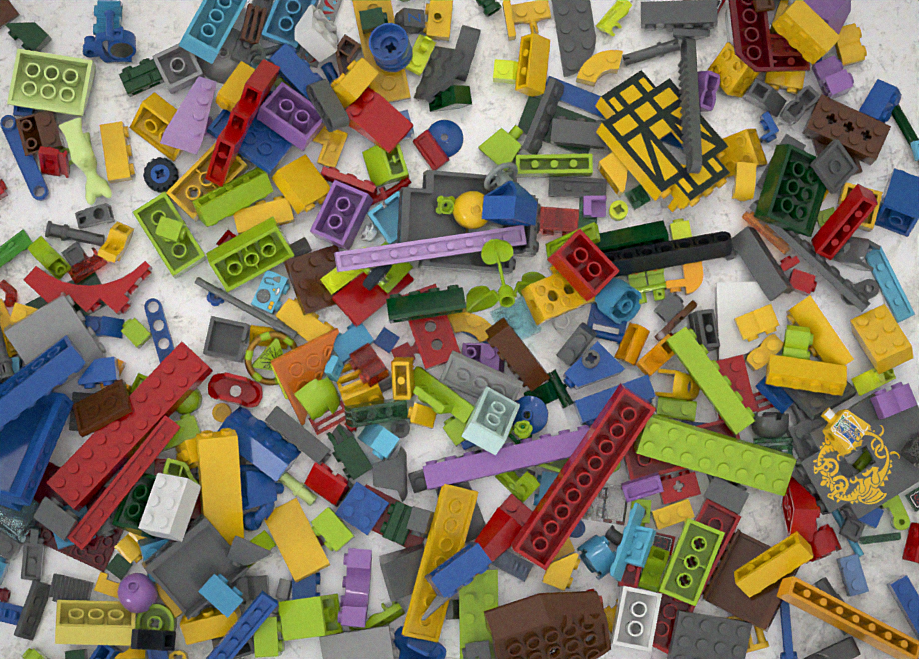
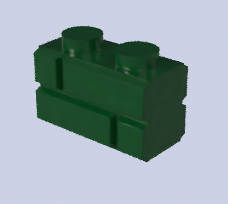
(141, 77)
(396, 526)

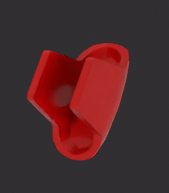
(220, 386)

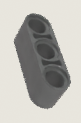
(467, 41)
(327, 105)

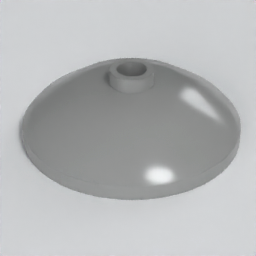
(222, 65)

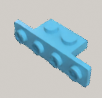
(634, 544)

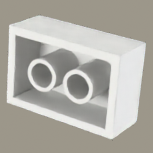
(169, 507)

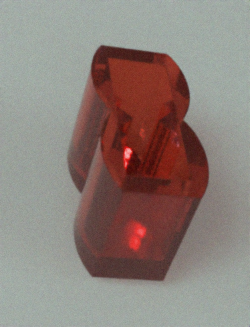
(368, 365)

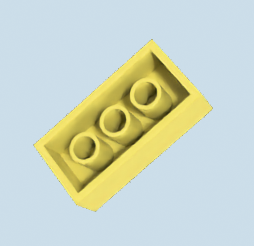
(93, 623)

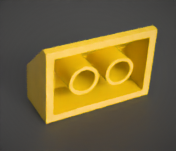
(152, 121)

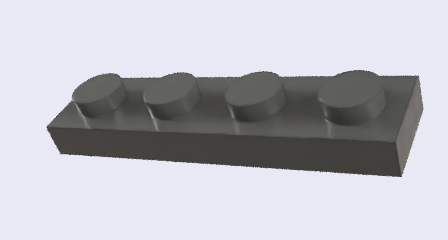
(241, 48)
(543, 116)

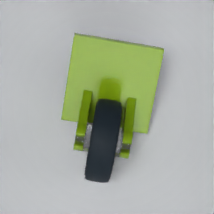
(385, 276)

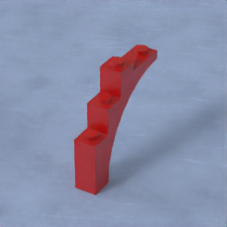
(89, 297)

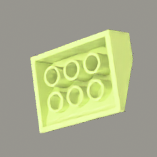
(51, 82)

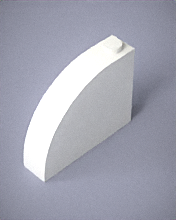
(732, 301)

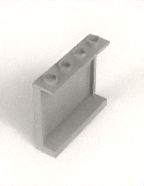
(49, 325)
(360, 644)

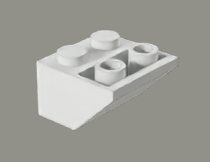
(316, 34)

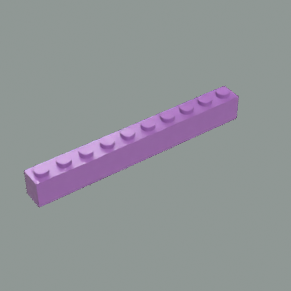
(507, 459)

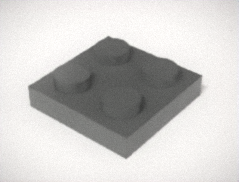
(834, 166)

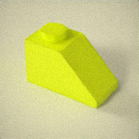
(505, 71)

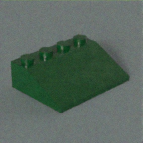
(791, 191)

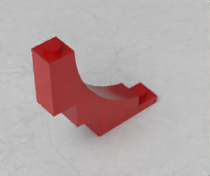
(239, 121)

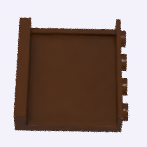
(726, 595)

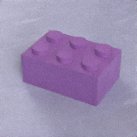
(291, 116)
(341, 215)

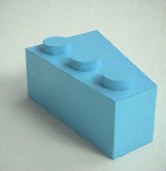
(380, 440)

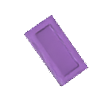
(642, 487)

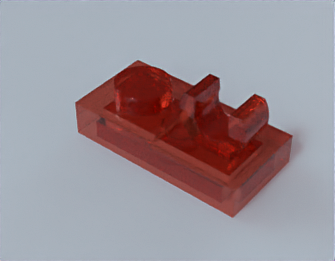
(85, 268)

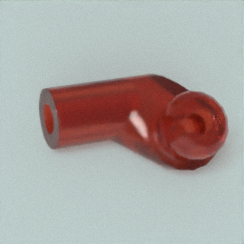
(11, 293)

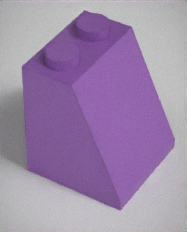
(831, 11)

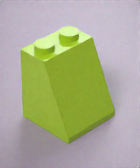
(310, 617)

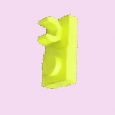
(611, 18)
(421, 52)

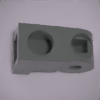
(94, 216)

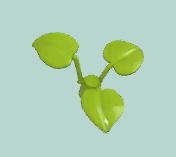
(481, 297)

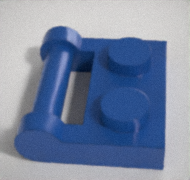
(598, 318)

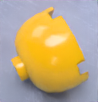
(469, 209)

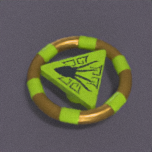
(271, 352)

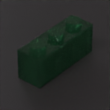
(375, 412)

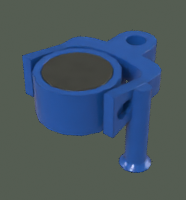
(120, 43)

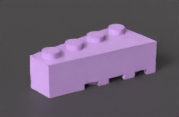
(190, 120)

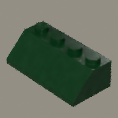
(633, 236)
(426, 305)

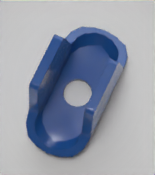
(417, 648)

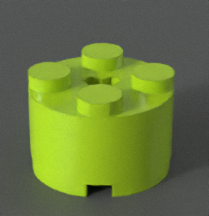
(156, 611)

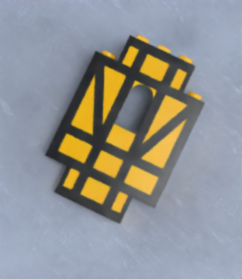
(637, 120)

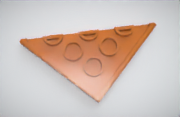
(302, 366)

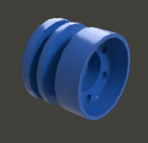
(394, 39)

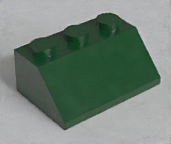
(133, 506)

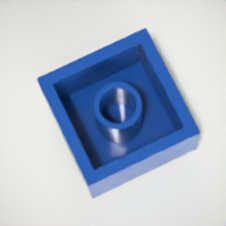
(362, 508)

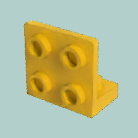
(733, 72)
(743, 147)

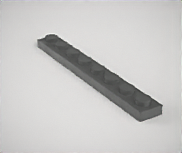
(819, 262)

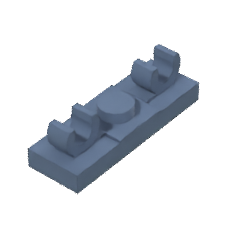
(513, 565)

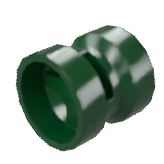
(489, 6)

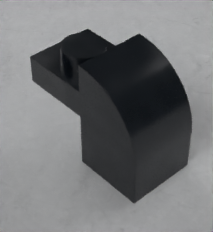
(153, 639)

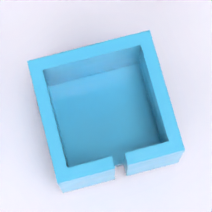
(387, 219)

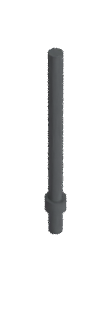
(277, 325)

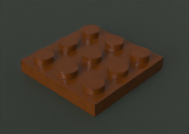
(305, 278)

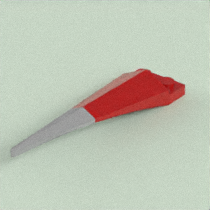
(495, 536)

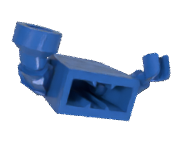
(256, 491)

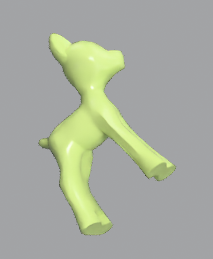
(84, 158)

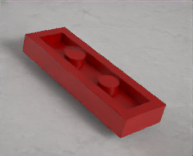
(332, 173)

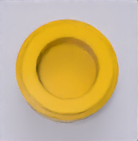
(221, 412)

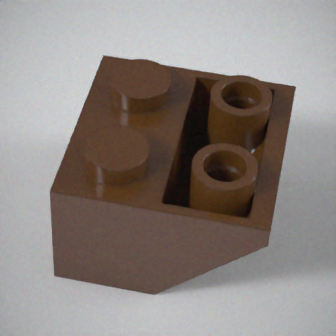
(40, 130)

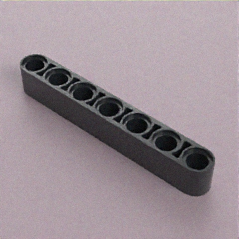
(671, 253)

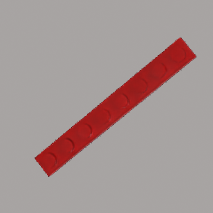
(124, 482)

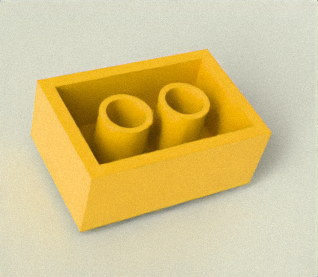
(806, 31)
(881, 339)

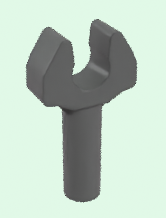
(263, 52)

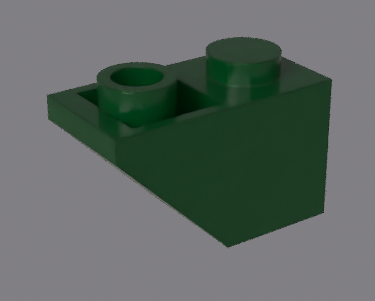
(31, 35)
(452, 98)

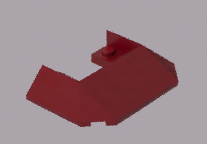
(757, 46)

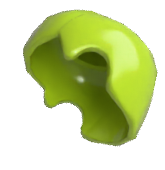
(191, 404)

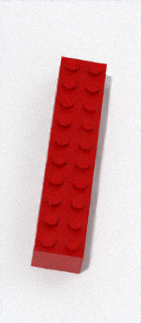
(118, 441)
(583, 476)

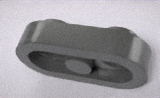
(862, 287)

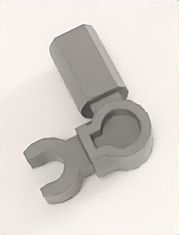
(283, 593)

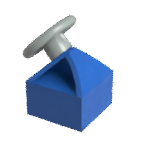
(508, 201)

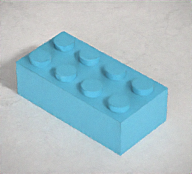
(211, 27)

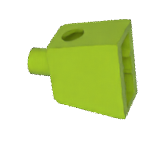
(502, 146)

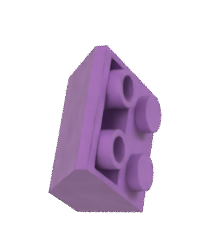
(484, 354)

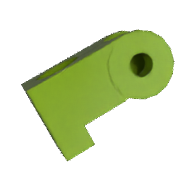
(897, 512)

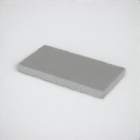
(473, 377)

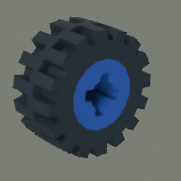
(165, 179)

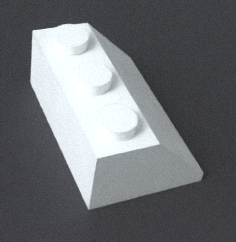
(635, 618)

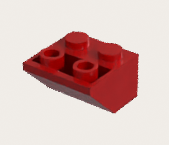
(326, 484)

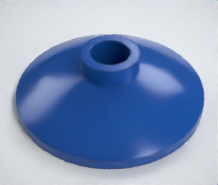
(454, 133)
(537, 410)

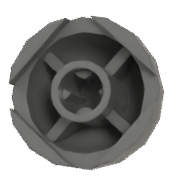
(770, 424)

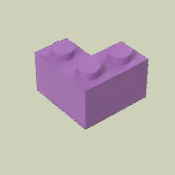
(832, 78)

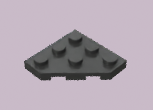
(441, 71)
(815, 402)

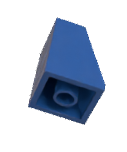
(899, 203)
(580, 376)

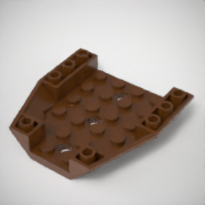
(550, 621)

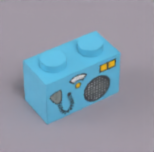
(270, 292)

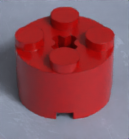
(824, 543)

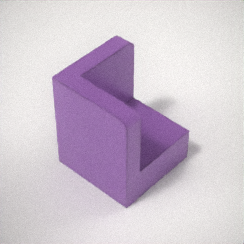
(594, 206)

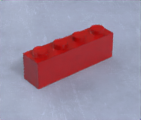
(844, 221)

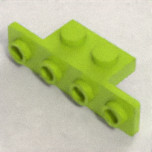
(440, 396)

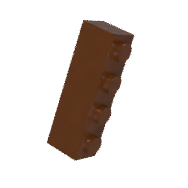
(517, 354)

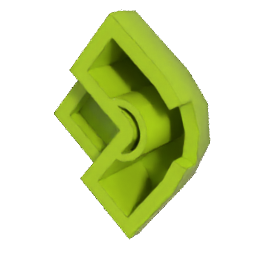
(318, 397)

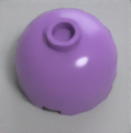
(137, 593)

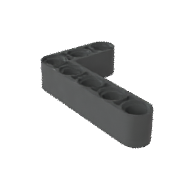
(843, 649)

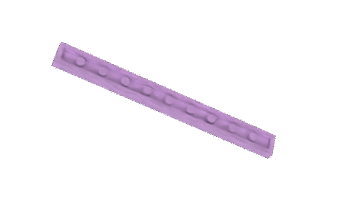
(425, 248)

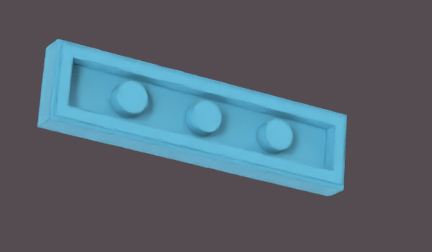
(889, 285)

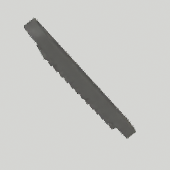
(690, 106)

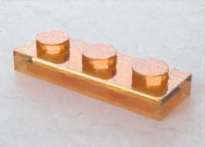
(766, 231)

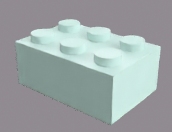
(491, 420)

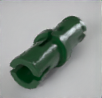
(560, 389)

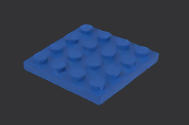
(261, 143)

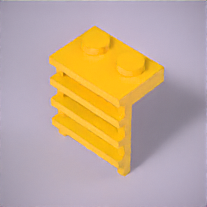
(357, 392)

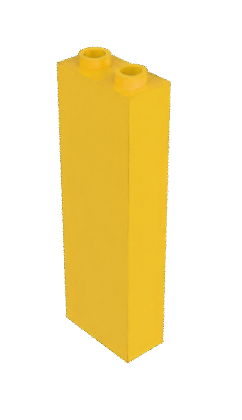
(220, 481)

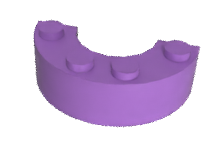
(357, 588)

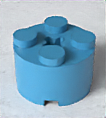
(619, 301)
(597, 555)

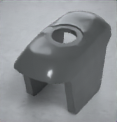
(856, 253)
(392, 474)

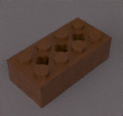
(857, 123)

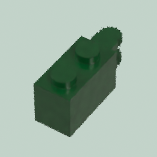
(350, 454)

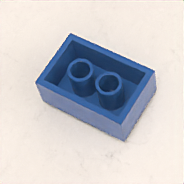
(458, 570)

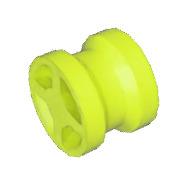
(617, 214)

